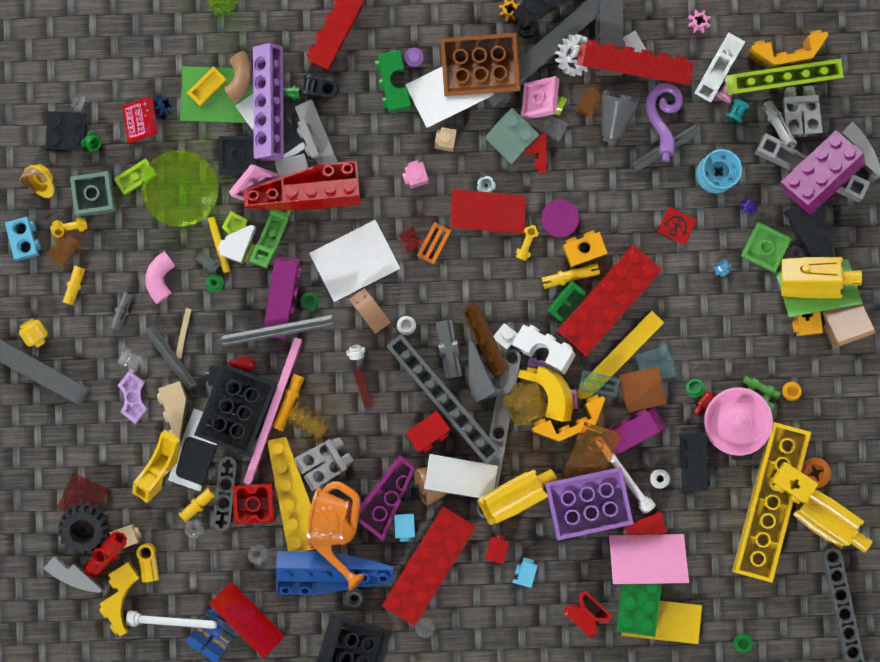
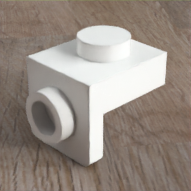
(505, 337)

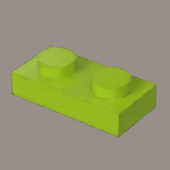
(132, 177)

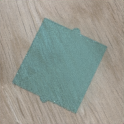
(655, 358)

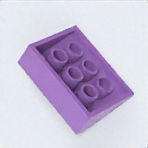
(589, 503)

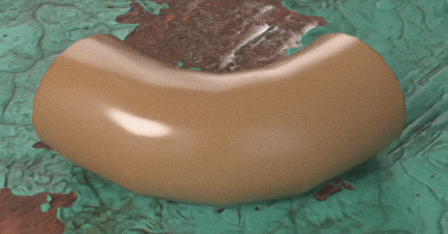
(242, 76)

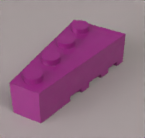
(282, 291)
(383, 500)

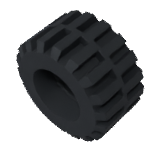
(76, 540)

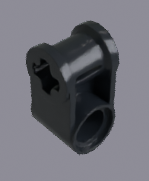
(315, 87)

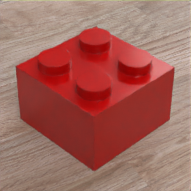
(428, 431)

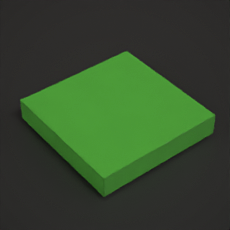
(766, 247)

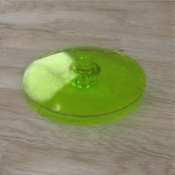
(179, 188)

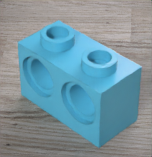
(18, 240)

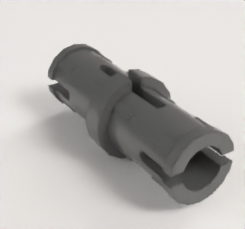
(121, 311)

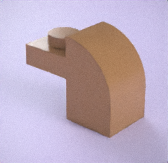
(369, 310)

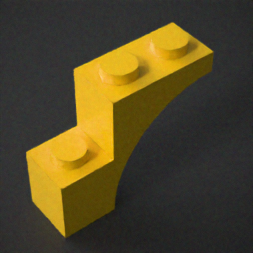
(161, 462)
(112, 607)

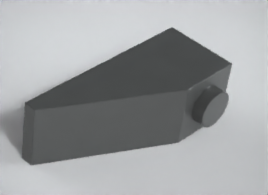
(481, 380)

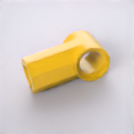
(148, 565)

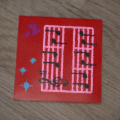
(140, 119)

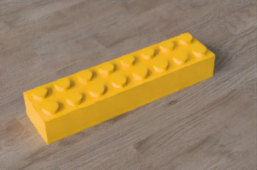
(768, 508)

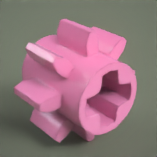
(703, 23)

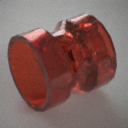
(409, 240)

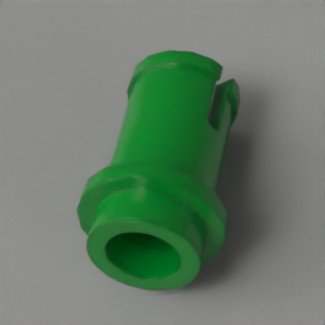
(291, 93)

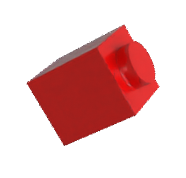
(497, 549)

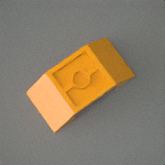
(763, 53)
(547, 430)

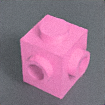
(415, 174)

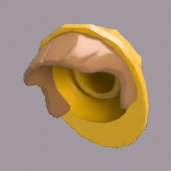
(38, 180)

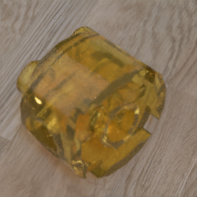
(525, 403)

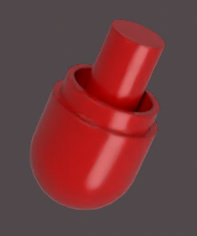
(243, 363)
(703, 402)

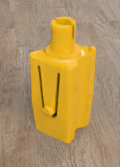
(816, 277)
(515, 496)
(832, 522)

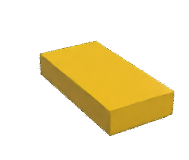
(207, 86)

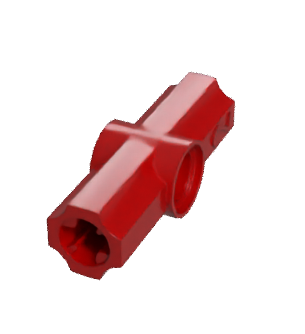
(105, 554)

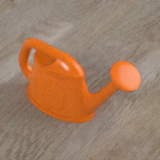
(334, 523)

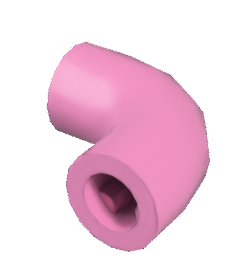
(155, 277)

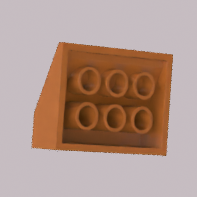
(481, 64)

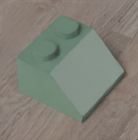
(511, 136)

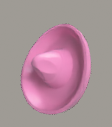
(738, 421)

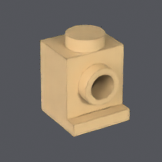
(445, 139)

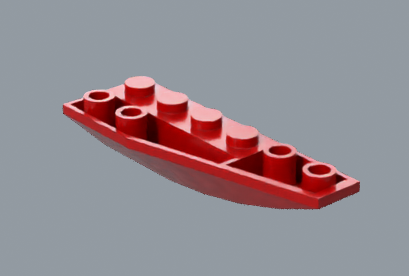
(310, 188)

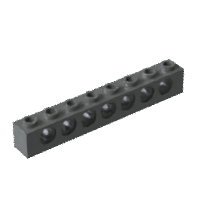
(444, 399)

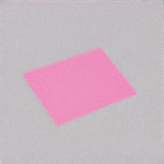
(648, 559)

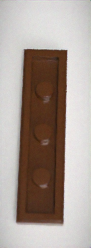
(485, 340)

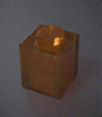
(588, 102)

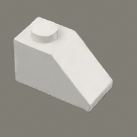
(237, 244)

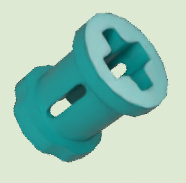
(737, 110)

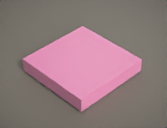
(540, 98)

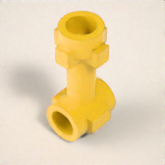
(58, 227)
(530, 233)

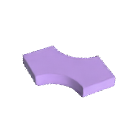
(133, 406)

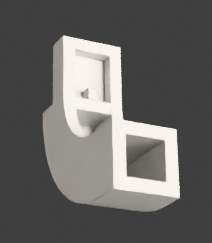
(719, 67)

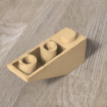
(175, 405)

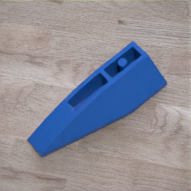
(313, 574)

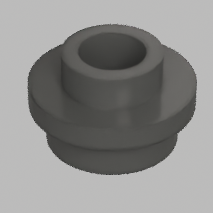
(354, 603)

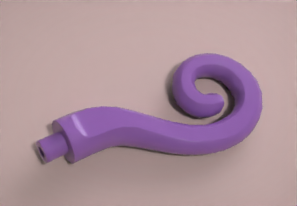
(667, 143)

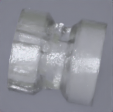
(130, 360)

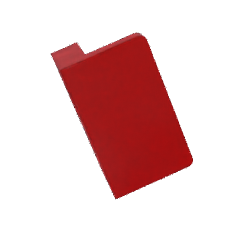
(647, 525)

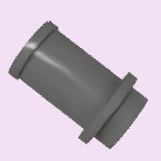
(209, 263)

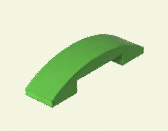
(270, 237)

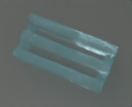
(583, 379)

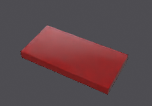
(487, 211)
(247, 620)

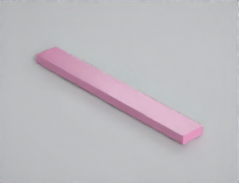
(273, 410)

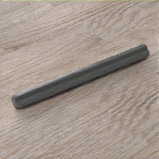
(278, 330)

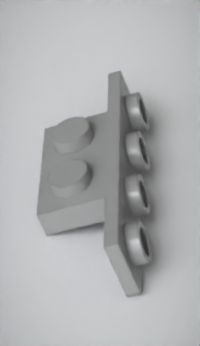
(314, 134)

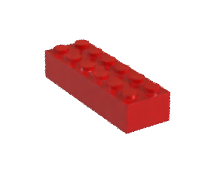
(609, 300)
(428, 566)

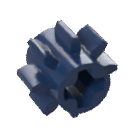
(162, 107)

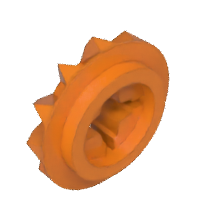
(818, 464)

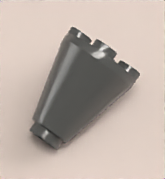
(616, 114)

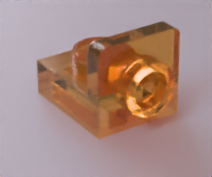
(63, 249)

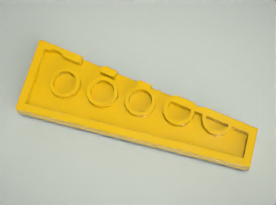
(291, 495)

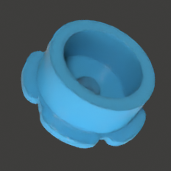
(722, 268)

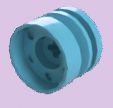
(729, 168)

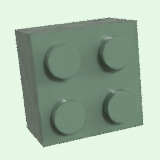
(93, 194)

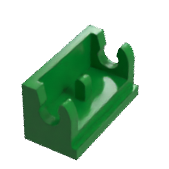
(567, 302)

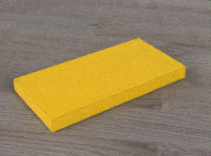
(676, 623)

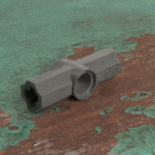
(448, 349)

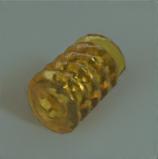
(308, 422)

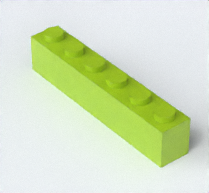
(784, 76)

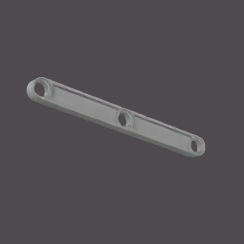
(500, 415)

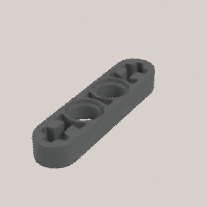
(221, 493)

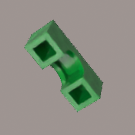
(395, 98)

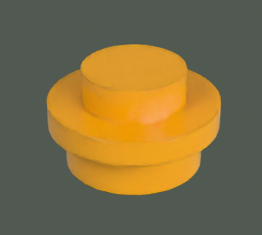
(791, 391)

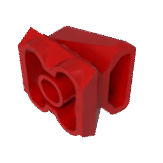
(254, 504)
(587, 613)

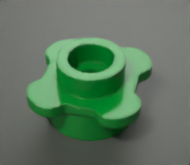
(94, 145)

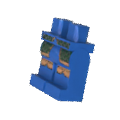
(221, 638)

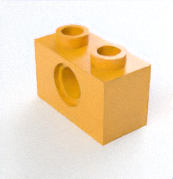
(576, 257)

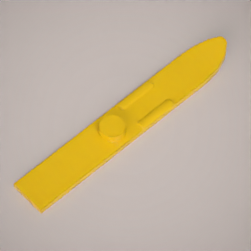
(623, 351)

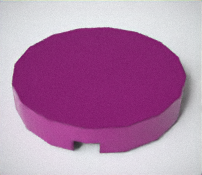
(559, 218)

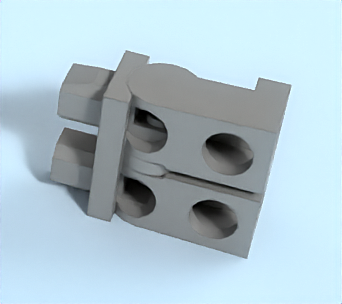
(802, 112)
(330, 462)

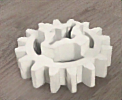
(569, 53)

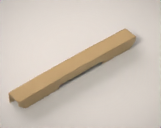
(179, 352)

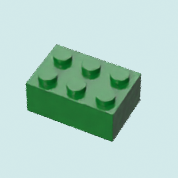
(638, 608)

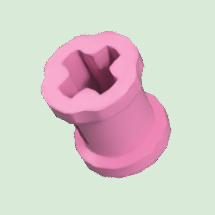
(722, 94)

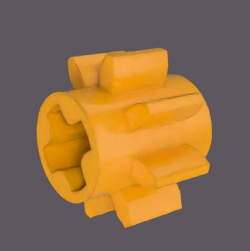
(507, 4)

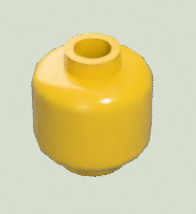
(33, 333)

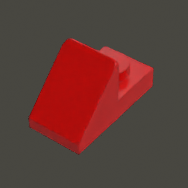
(538, 148)

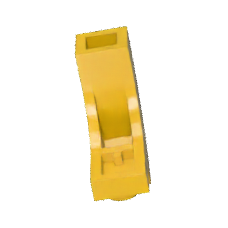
(559, 394)

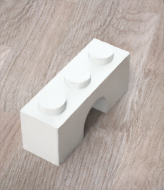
(530, 340)

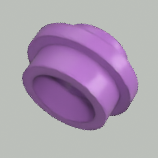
(413, 57)

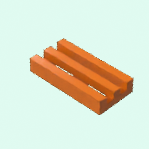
(426, 257)

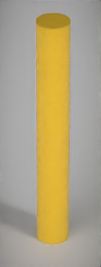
(217, 239)

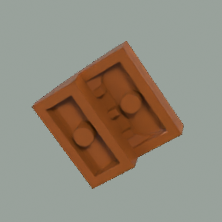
(642, 389)

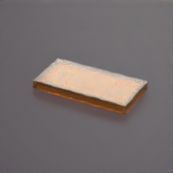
(591, 451)

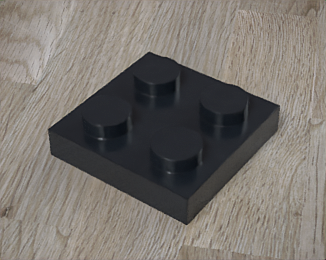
(65, 131)
(235, 154)

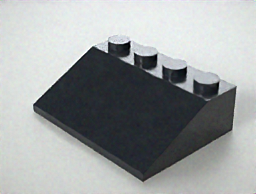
(235, 409)
(352, 641)

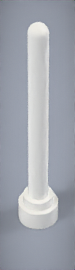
(645, 504)
(134, 618)

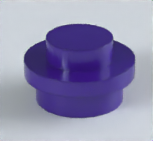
(748, 206)

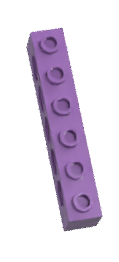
(268, 102)

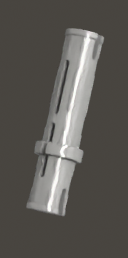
(776, 119)

